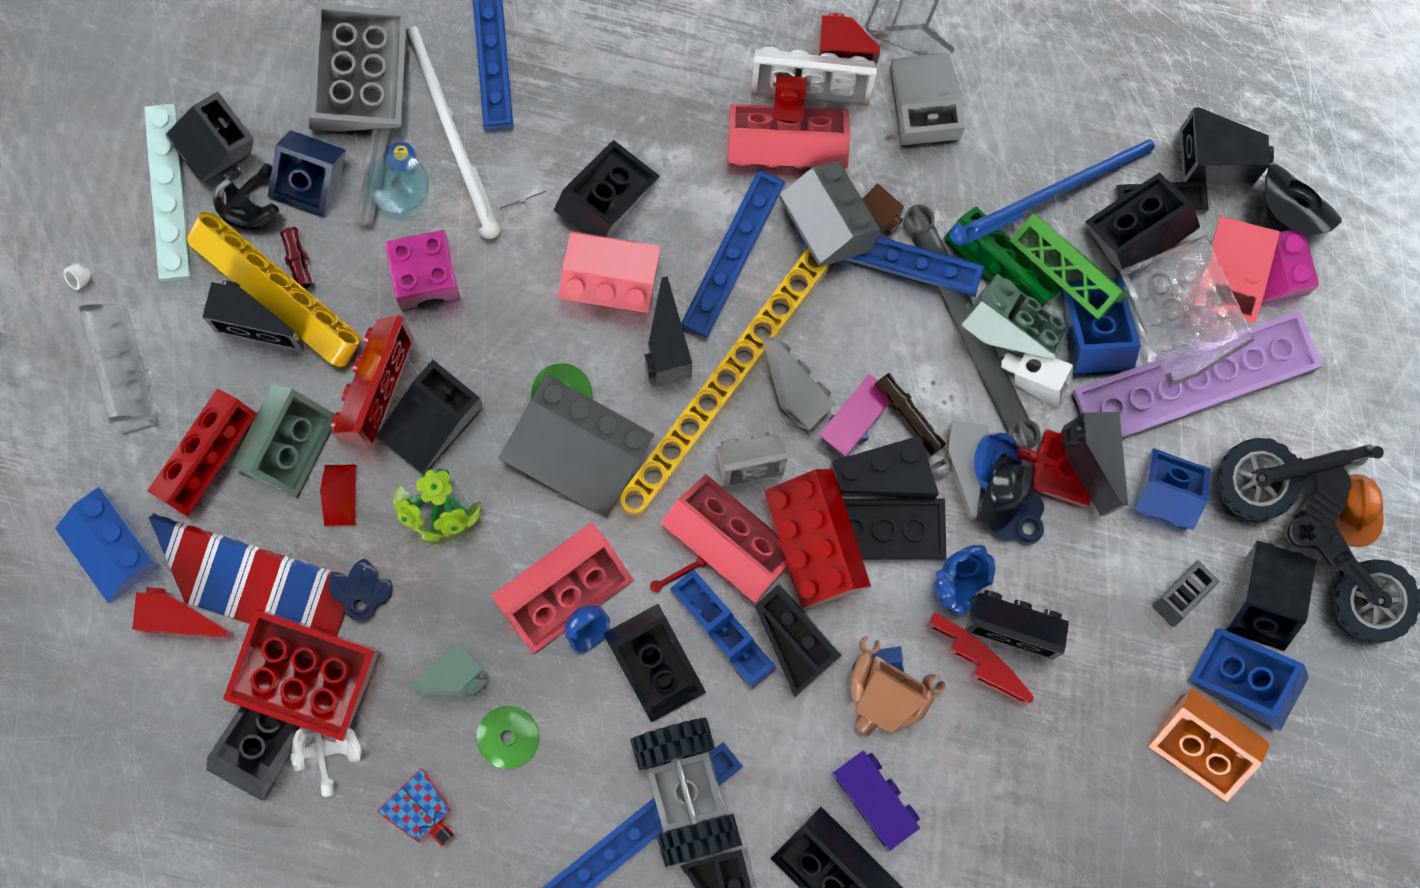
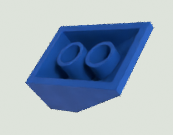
(1101, 343)
(1251, 678)

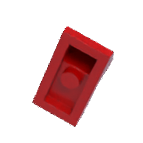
(789, 98)

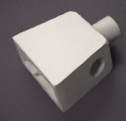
(1040, 376)

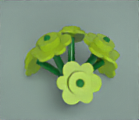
(435, 490)

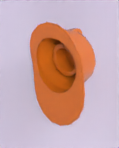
(1363, 515)

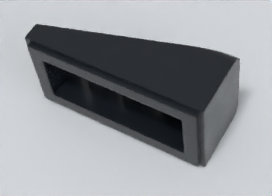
(1172, 607)

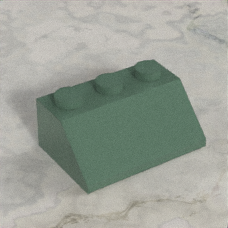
(284, 440)

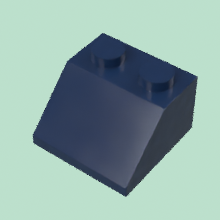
(305, 172)

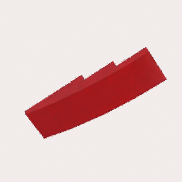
(989, 666)

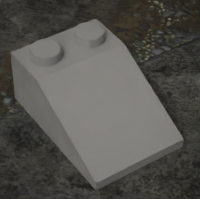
(751, 459)

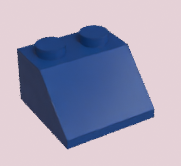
(1173, 489)

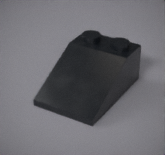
(606, 191)
(238, 314)
(667, 346)
(1097, 457)
(654, 662)
(252, 751)

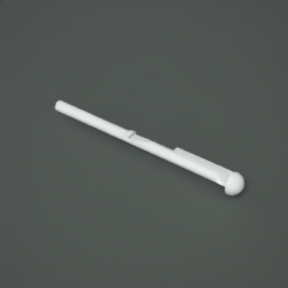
(490, 227)

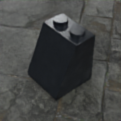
(1222, 150)
(1272, 595)

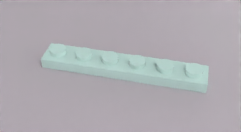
(167, 195)

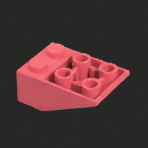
(1246, 260)

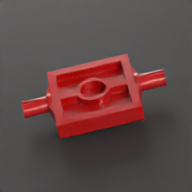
(1053, 471)

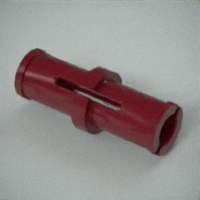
(296, 257)

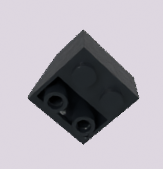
(210, 137)

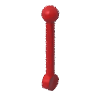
(656, 586)

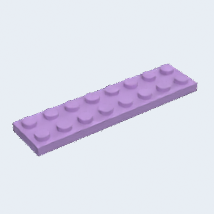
(1142, 396)

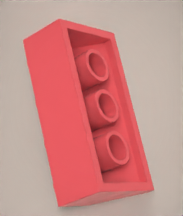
(762, 140)
(728, 537)
(569, 577)

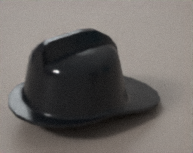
(1007, 489)

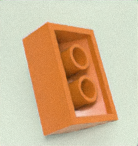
(1210, 745)

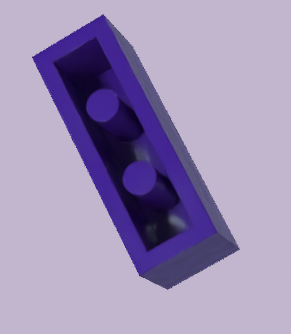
(877, 800)

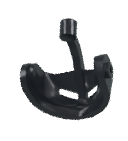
(235, 198)

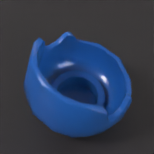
(586, 627)

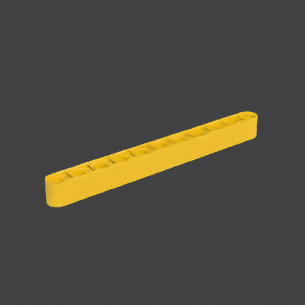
(714, 390)

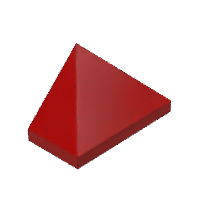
(339, 495)

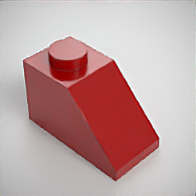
(846, 38)

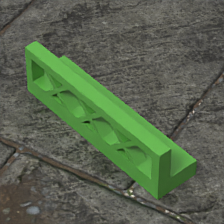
(1080, 262)

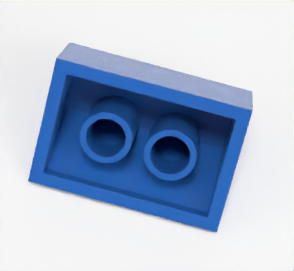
(105, 544)

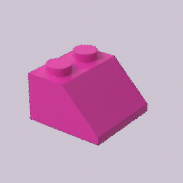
(1291, 269)

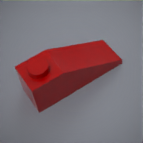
(168, 615)

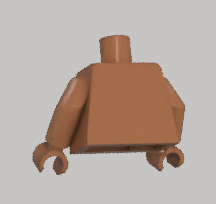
(887, 694)

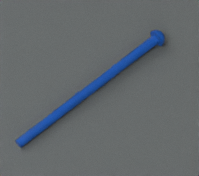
(965, 234)

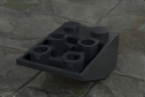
(429, 416)

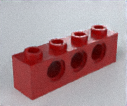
(202, 452)

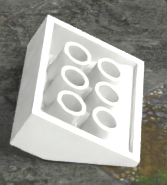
(826, 75)

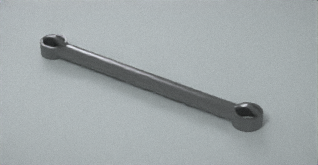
(983, 354)

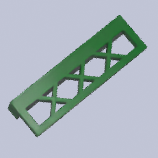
(1004, 261)

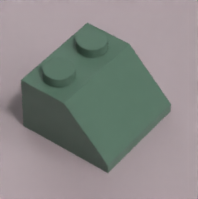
(451, 675)

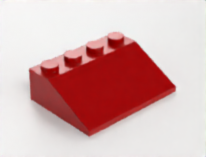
(373, 382)
(300, 674)

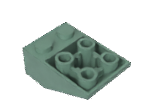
(1014, 321)

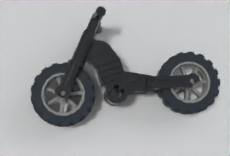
(1319, 516)

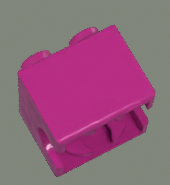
(422, 269)

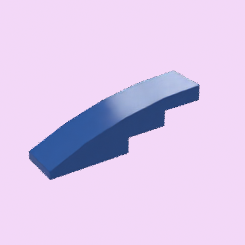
(723, 628)

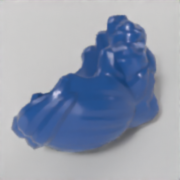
(964, 577)

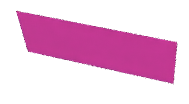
(855, 416)

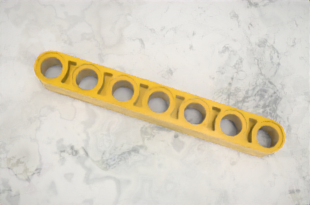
(273, 288)

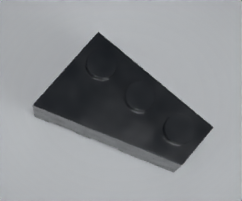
(797, 640)

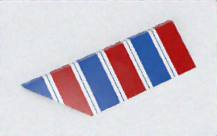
(241, 577)

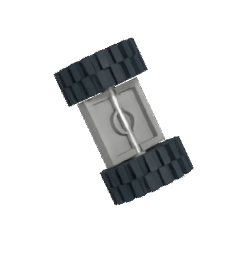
(686, 791)

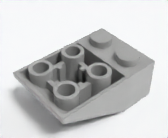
(927, 99)

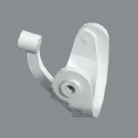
(319, 749)

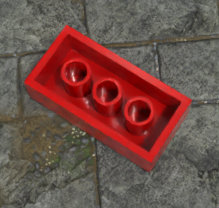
(817, 538)

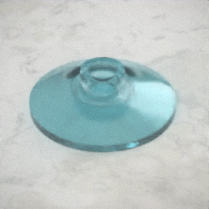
(402, 167)

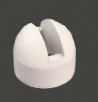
(77, 276)
(942, 471)

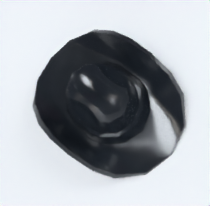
(1297, 203)

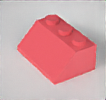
(609, 272)

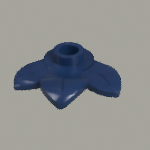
(1025, 514)
(359, 585)

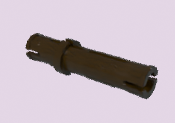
(914, 419)

